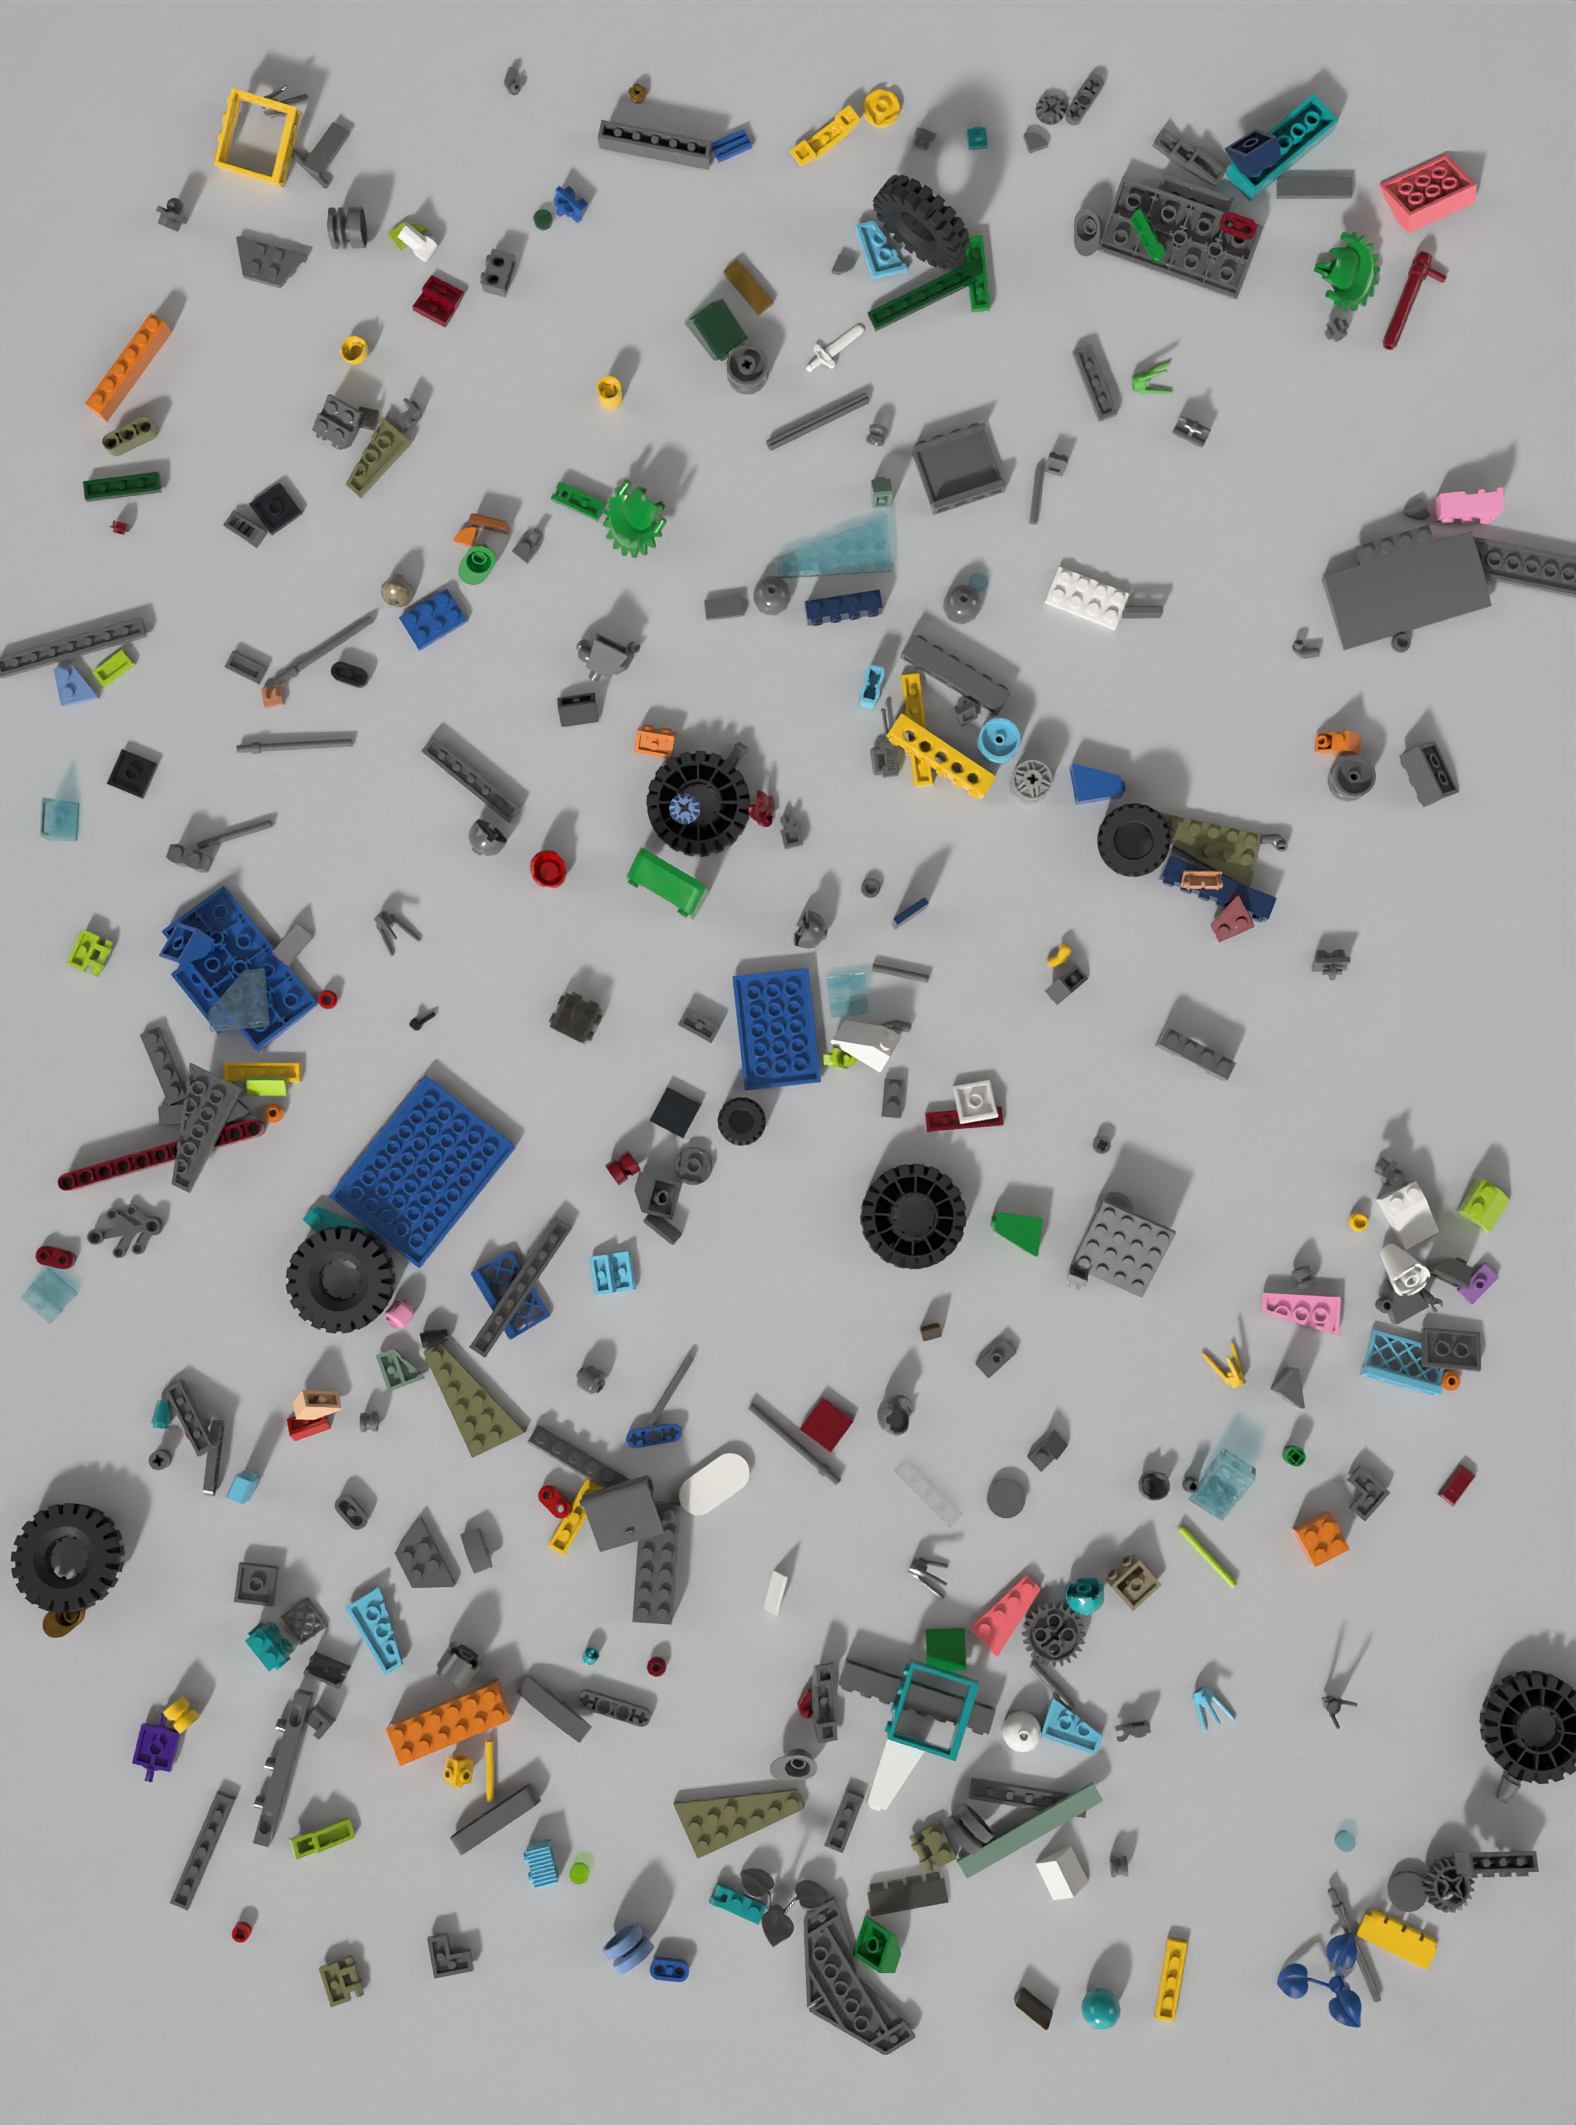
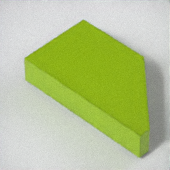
(395, 232)

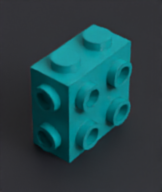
(269, 1645)

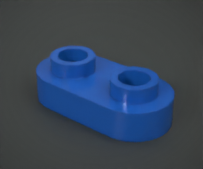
(669, 1970)

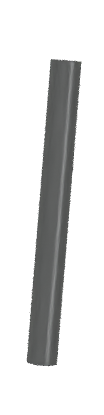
(234, 834)
(670, 1390)

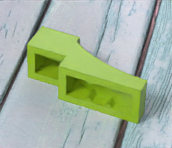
(321, 1838)

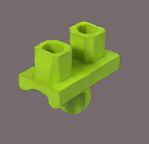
(839, 1059)

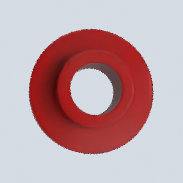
(323, 995)

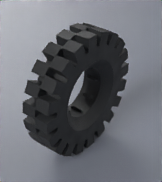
(921, 221)
(703, 836)
(879, 1223)
(310, 1294)
(35, 1551)
(1503, 1719)

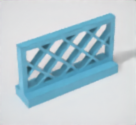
(1396, 1377)

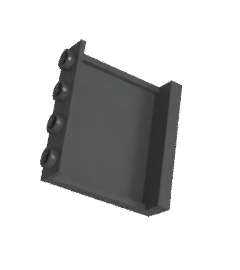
(957, 468)

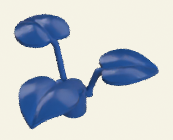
(1347, 2004)

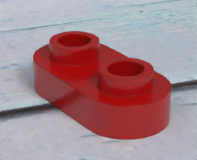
(554, 1501)

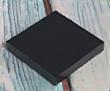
(275, 509)
(132, 774)
(675, 1112)

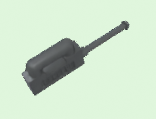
(886, 749)

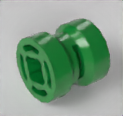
(1289, 1455)

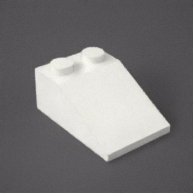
(867, 1042)
(1408, 1214)

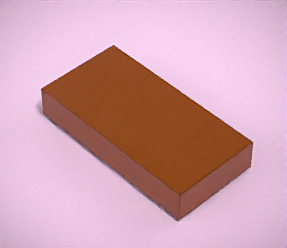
(489, 523)

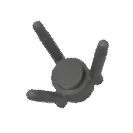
(273, 113)
(385, 923)
(919, 1569)
(1333, 1706)

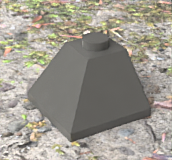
(657, 1195)
(1452, 1272)

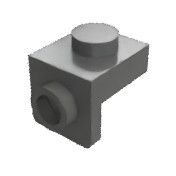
(410, 417)

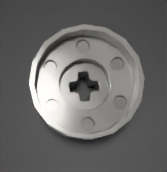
(1020, 785)

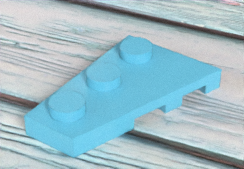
(879, 255)

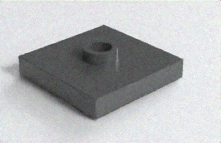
(256, 1584)

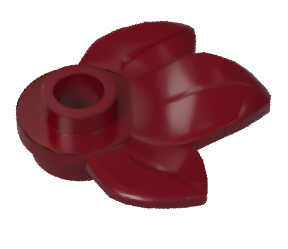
(762, 810)

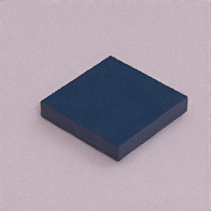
(909, 913)

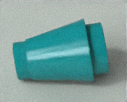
(161, 1415)

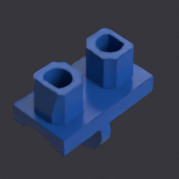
(568, 205)

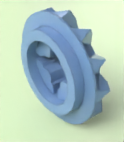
(684, 818)

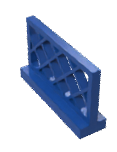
(493, 1299)

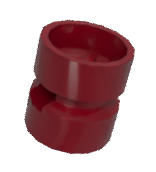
(623, 1167)

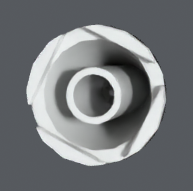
(1404, 1271)

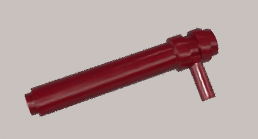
(1417, 274)

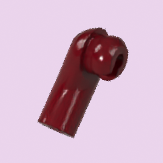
(804, 1705)

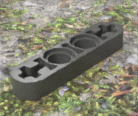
(213, 1459)
(612, 1712)

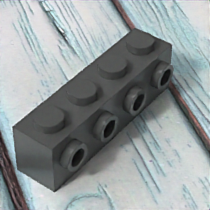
(1496, 1862)

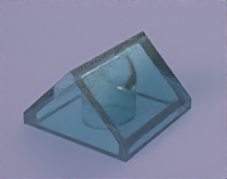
(59, 820)

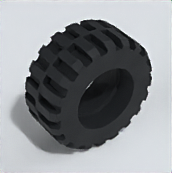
(1134, 866)

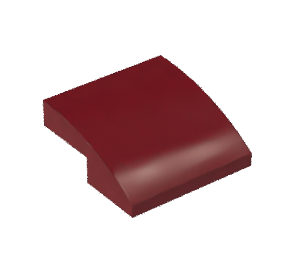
(438, 301)

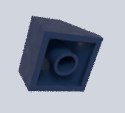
(1254, 152)

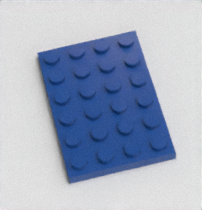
(776, 1029)

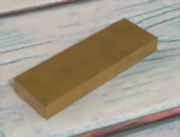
(748, 287)

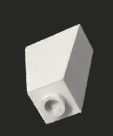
(892, 1770)

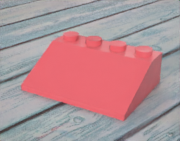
(1429, 193)

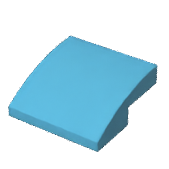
(612, 1273)

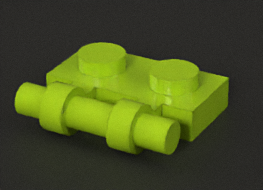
(84, 951)

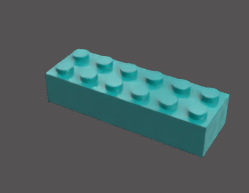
(1296, 137)

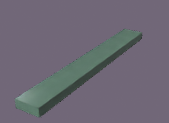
(1030, 1829)

